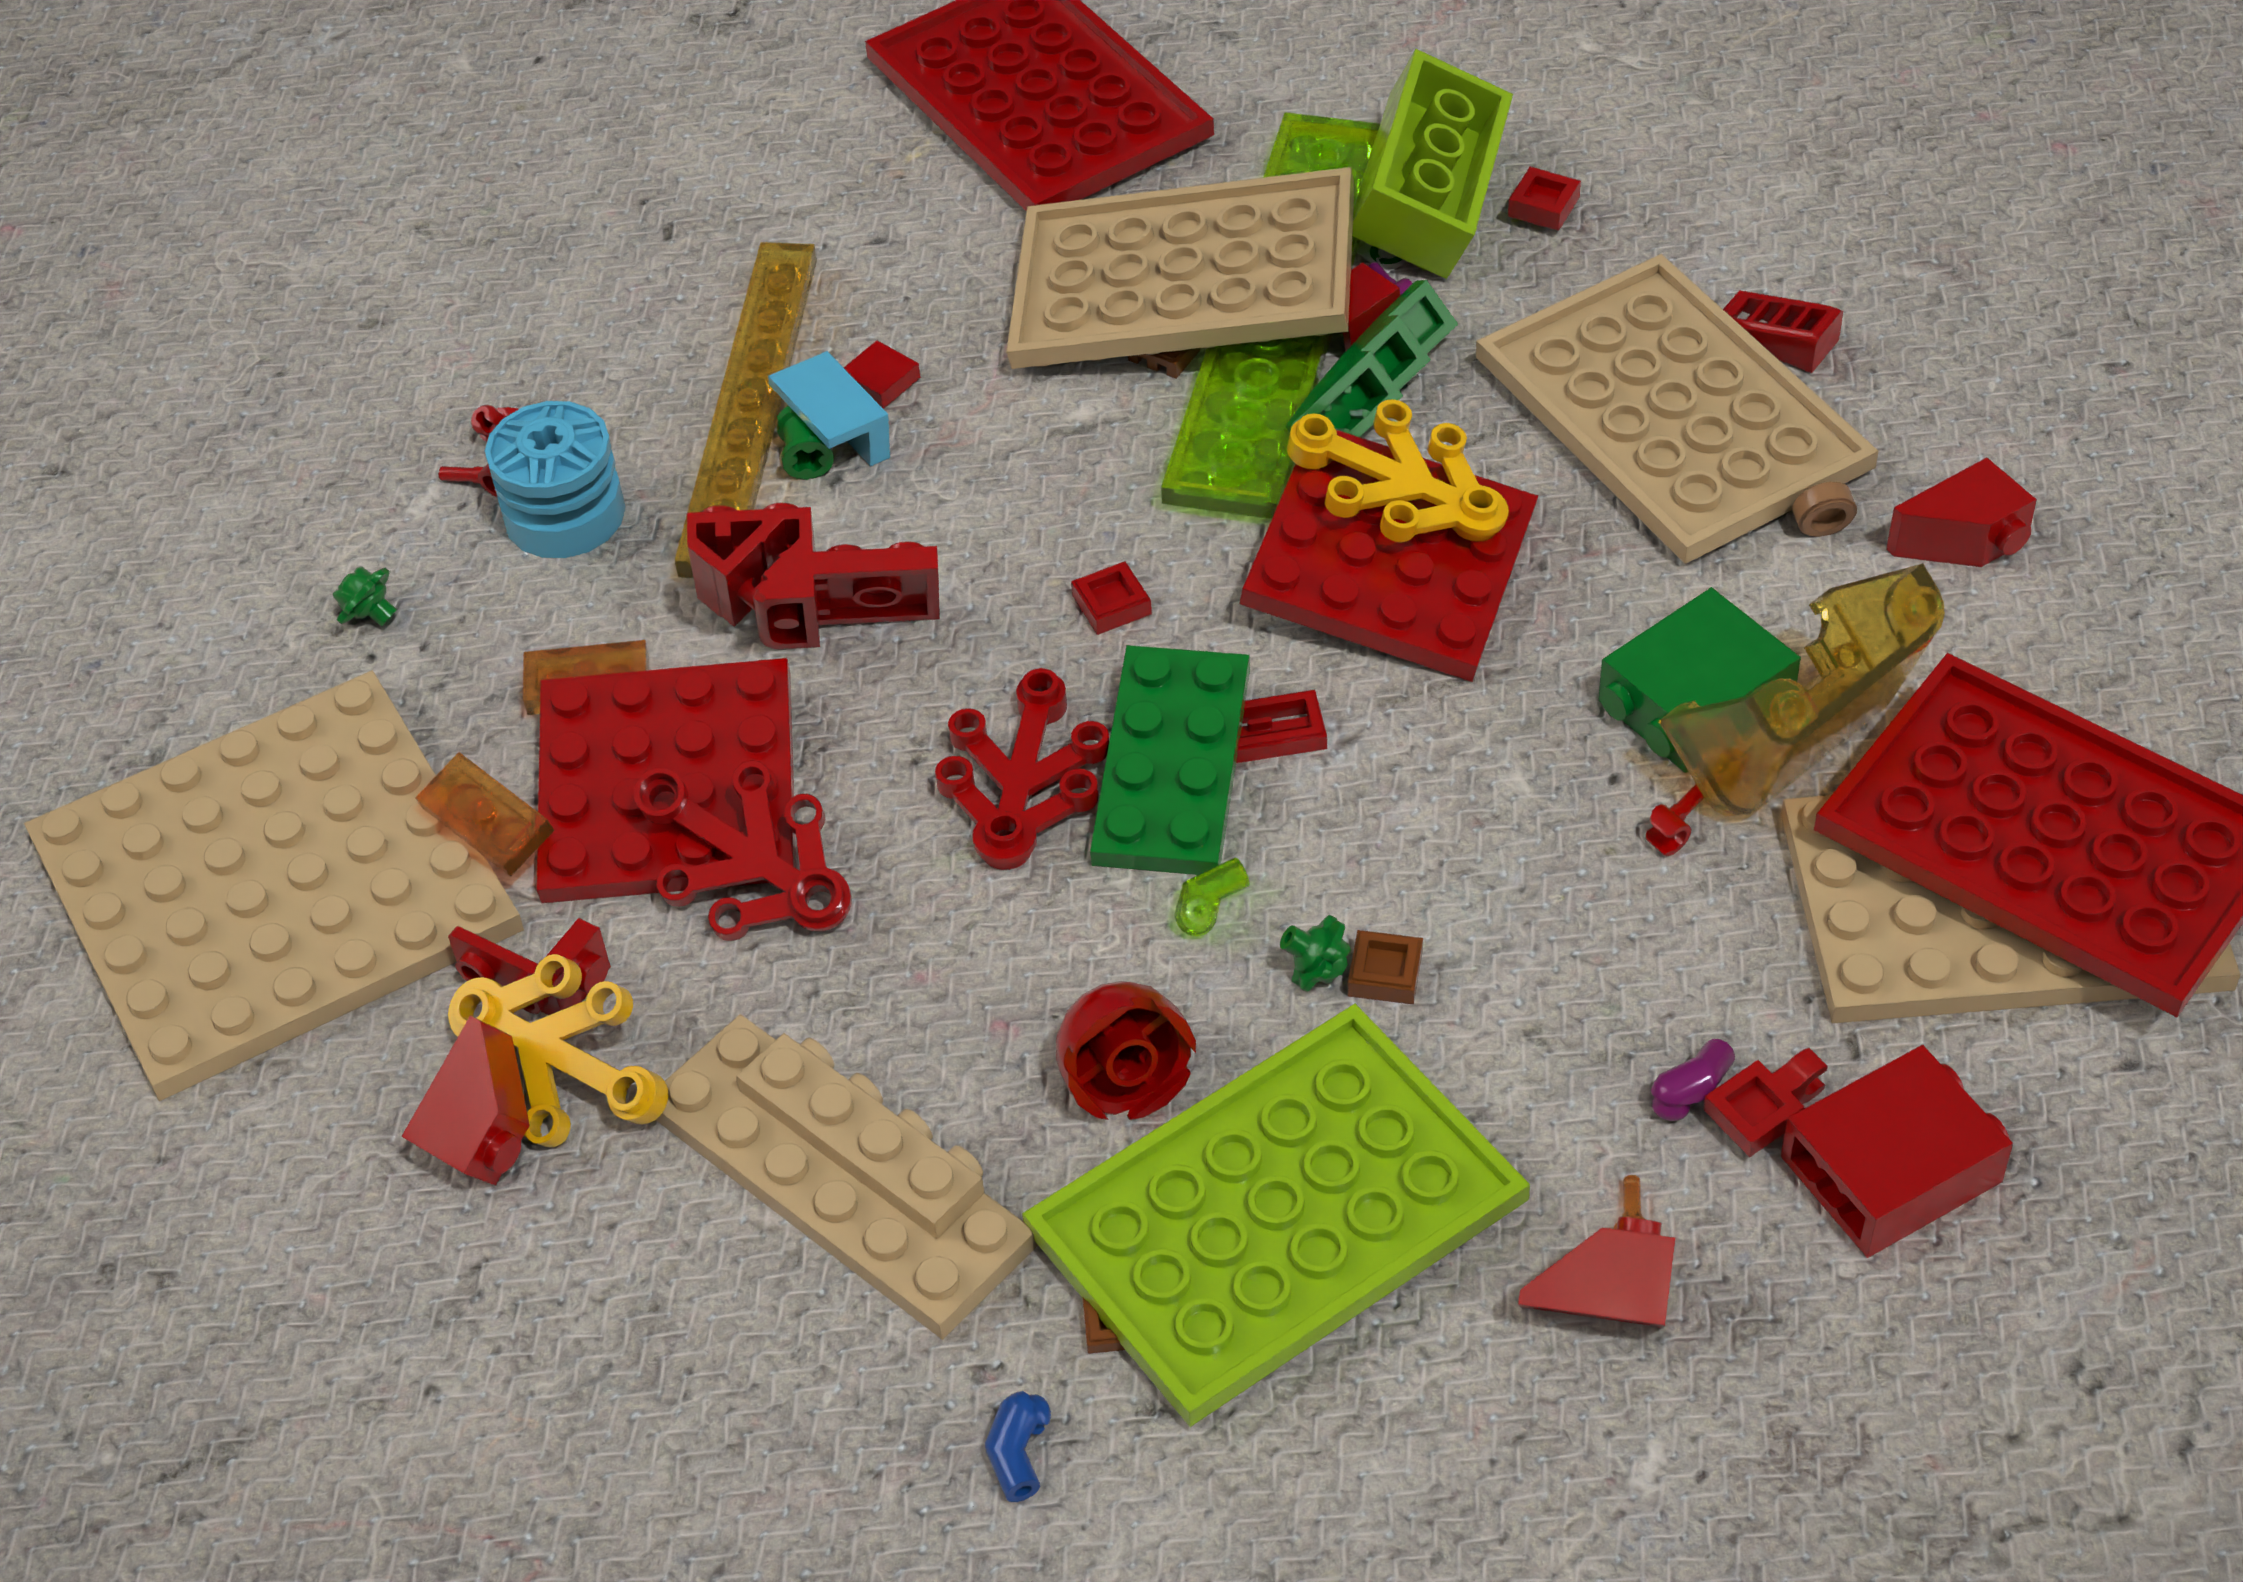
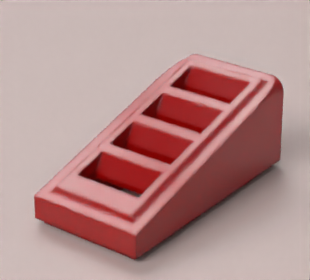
(1794, 330)

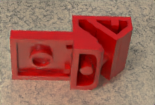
(772, 566)

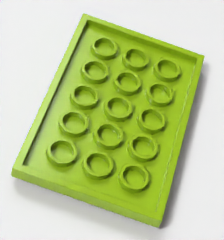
(1274, 1211)

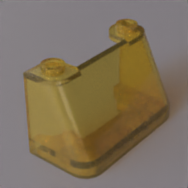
(1763, 742)

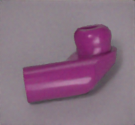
(1691, 1080)

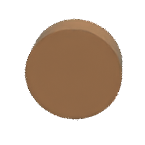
(1824, 509)

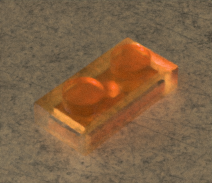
(579, 661)
(484, 814)

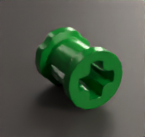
(803, 452)

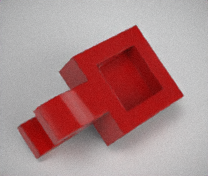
(1757, 1103)

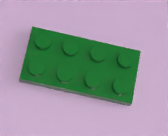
(1171, 760)

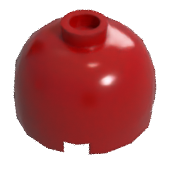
(1124, 1050)

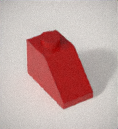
(1964, 518)
(474, 1105)
(1610, 1276)

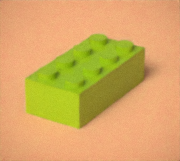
(1431, 164)

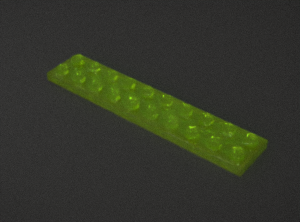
(1234, 427)

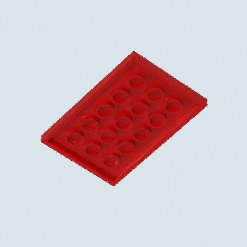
(1040, 94)
(2051, 831)

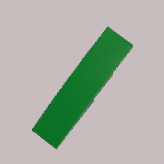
(1380, 361)

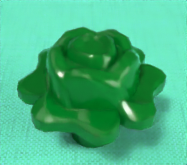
(363, 595)
(1318, 952)

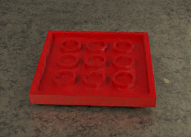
(1410, 598)
(614, 728)

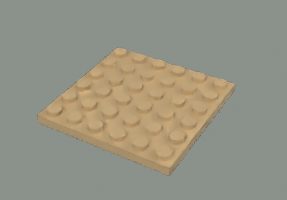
(266, 883)

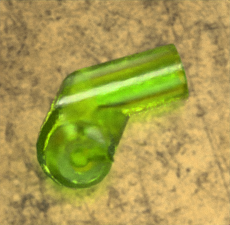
(1202, 895)

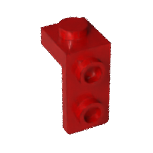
(485, 959)

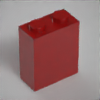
(1896, 1150)

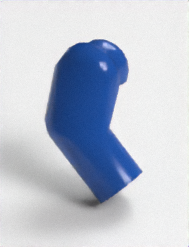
(1005, 1445)

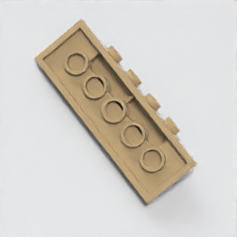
(847, 1171)

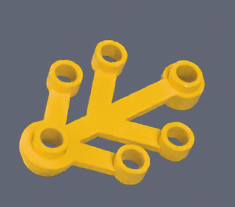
(1465, 506)
(543, 1044)

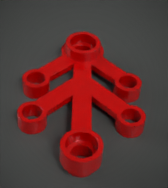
(1040, 703)
(750, 857)

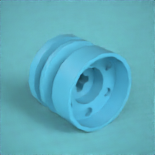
(555, 479)

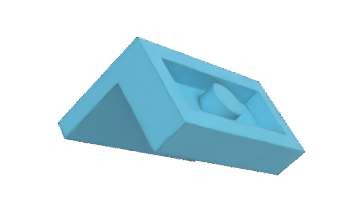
(835, 406)

